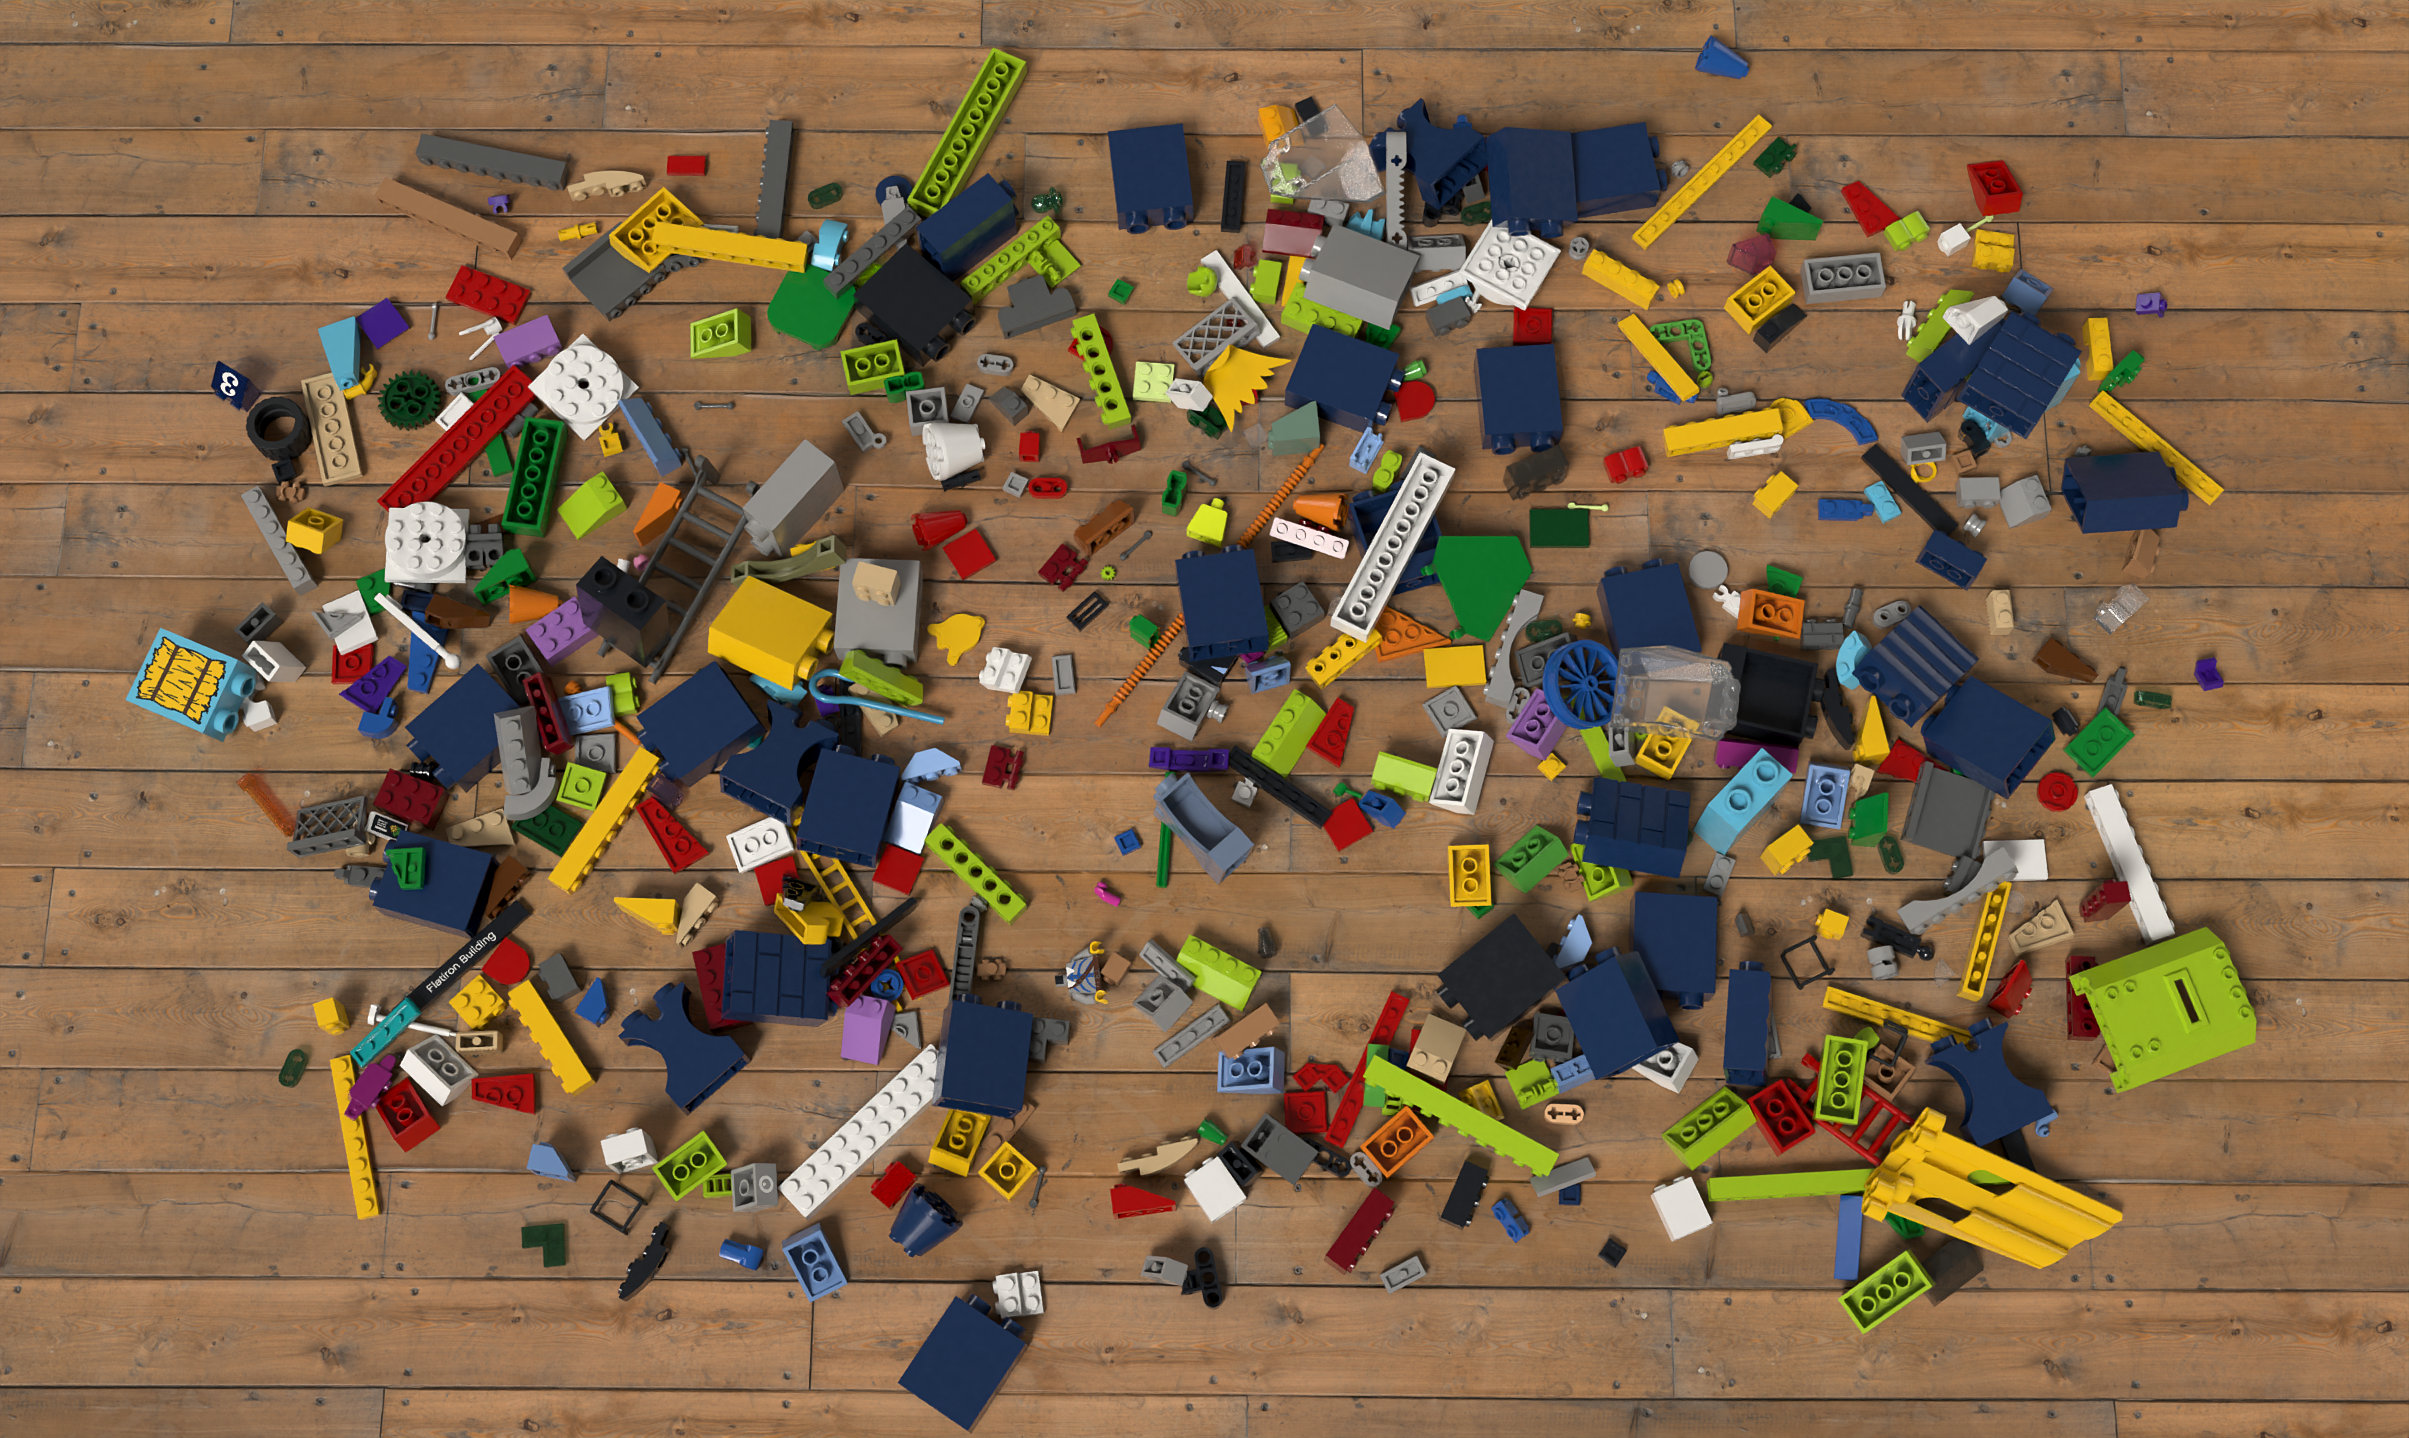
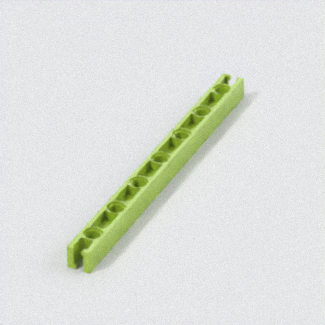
(1809, 1184)

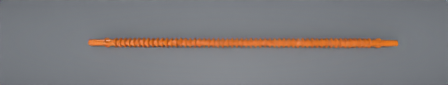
(1244, 540)

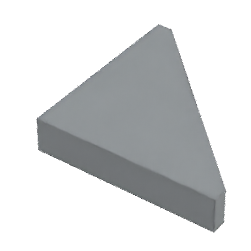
(335, 623)
(907, 1027)

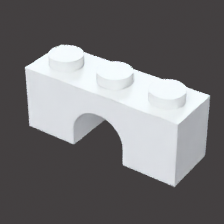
(259, 714)

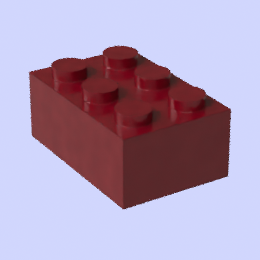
(411, 799)

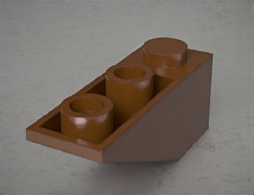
(454, 615)
(2059, 661)
(506, 882)

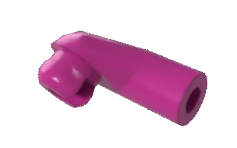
(1110, 898)

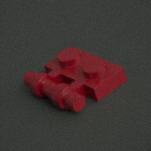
(1057, 566)
(997, 765)

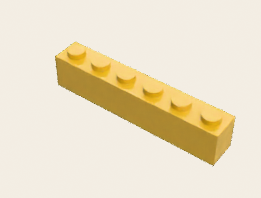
(1721, 432)
(1983, 943)
(551, 1038)

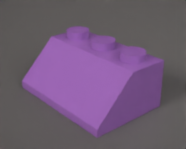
(528, 342)
(1537, 727)

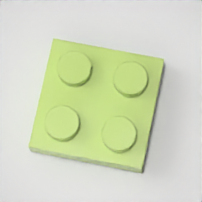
(1152, 381)

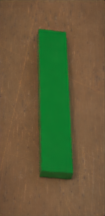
(496, 449)

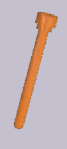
(574, 688)

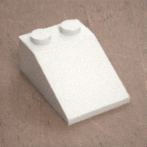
(1669, 1067)

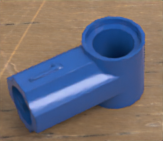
(745, 1255)

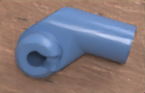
(2041, 1125)

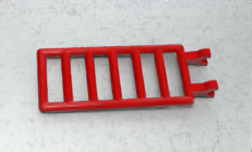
(1803, 1096)

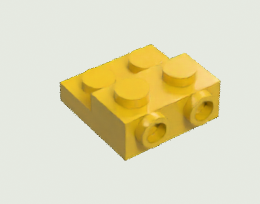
(1993, 251)
(1029, 713)
(478, 1003)

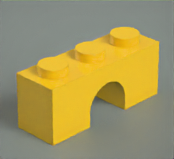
(2097, 336)

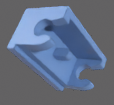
(1572, 1073)

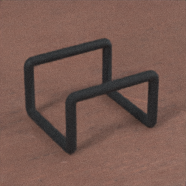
(1827, 971)
(1893, 1027)
(623, 1229)

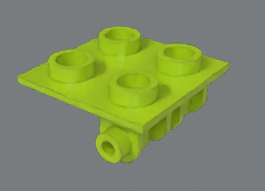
(1054, 263)
(1532, 1083)

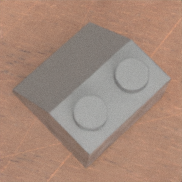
(2024, 502)
(1162, 1003)

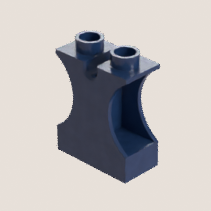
(1436, 156)
(771, 772)
(694, 1060)
(1992, 1095)

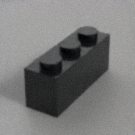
(1464, 1196)

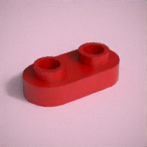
(1048, 486)

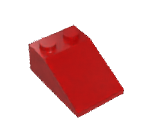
(1994, 188)
(2012, 990)
(406, 1115)
(1134, 1202)

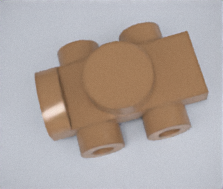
(292, 493)
(1571, 879)
(989, 969)

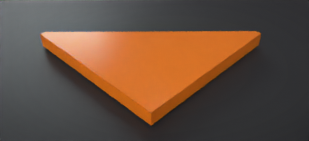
(1404, 636)

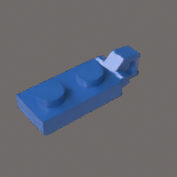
(1843, 510)

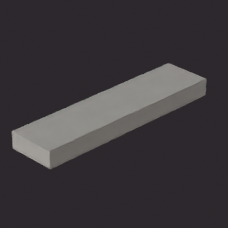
(1191, 1036)

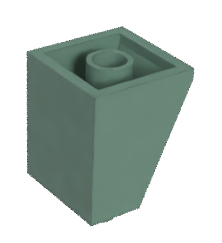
(1295, 432)

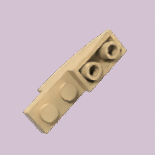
(614, 182)
(1168, 1156)

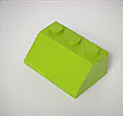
(1403, 777)
(1600, 879)
(690, 1165)

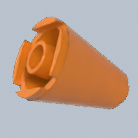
(1323, 509)
(530, 604)

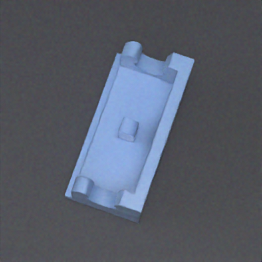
(1366, 451)

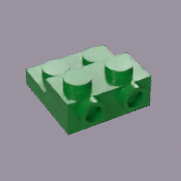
(2123, 373)

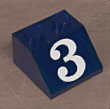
(234, 387)

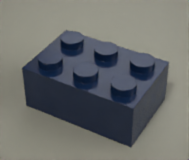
(1951, 559)

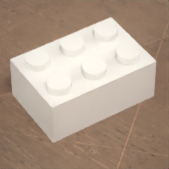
(629, 1150)

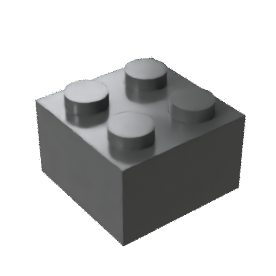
(1297, 610)

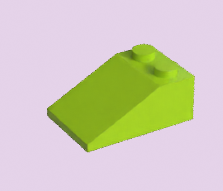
(721, 335)
(591, 506)

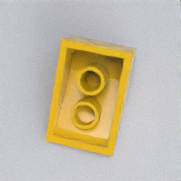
(1871, 742)
(1469, 875)
(657, 913)
(959, 1141)

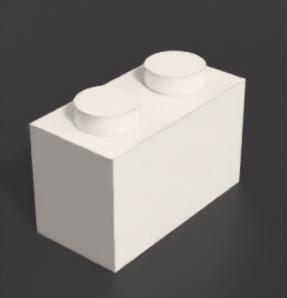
(1189, 394)

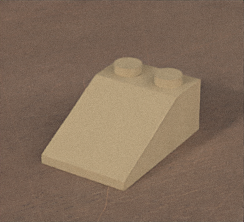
(1435, 1049)

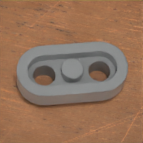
(1892, 613)

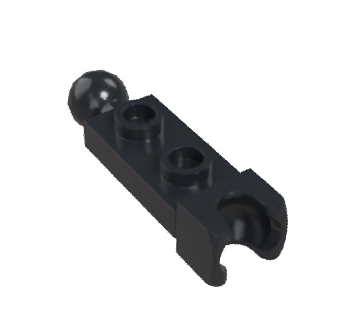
(1900, 940)

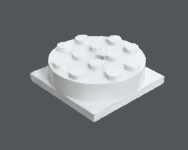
(1528, 263)
(577, 407)
(430, 562)

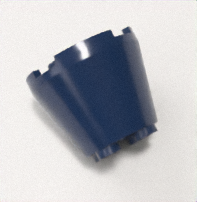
(923, 1221)

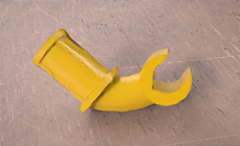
(363, 385)

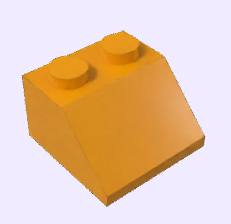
(1276, 121)

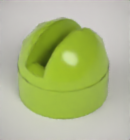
(1707, 381)

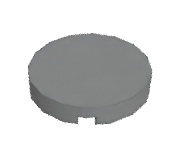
(1707, 570)

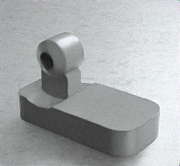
(1735, 403)

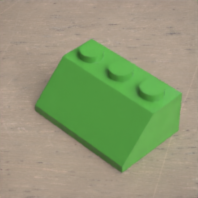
(1531, 858)

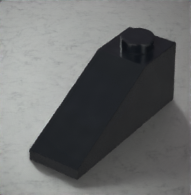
(1778, 327)

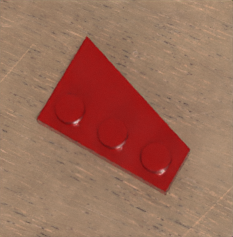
(1332, 733)

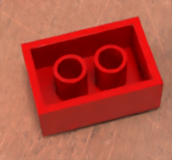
(1780, 1118)

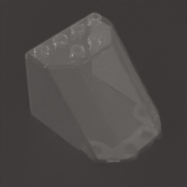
(1322, 162)
(1674, 693)

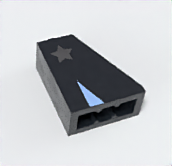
(1211, 670)

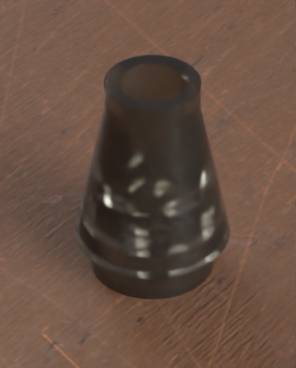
(1266, 943)

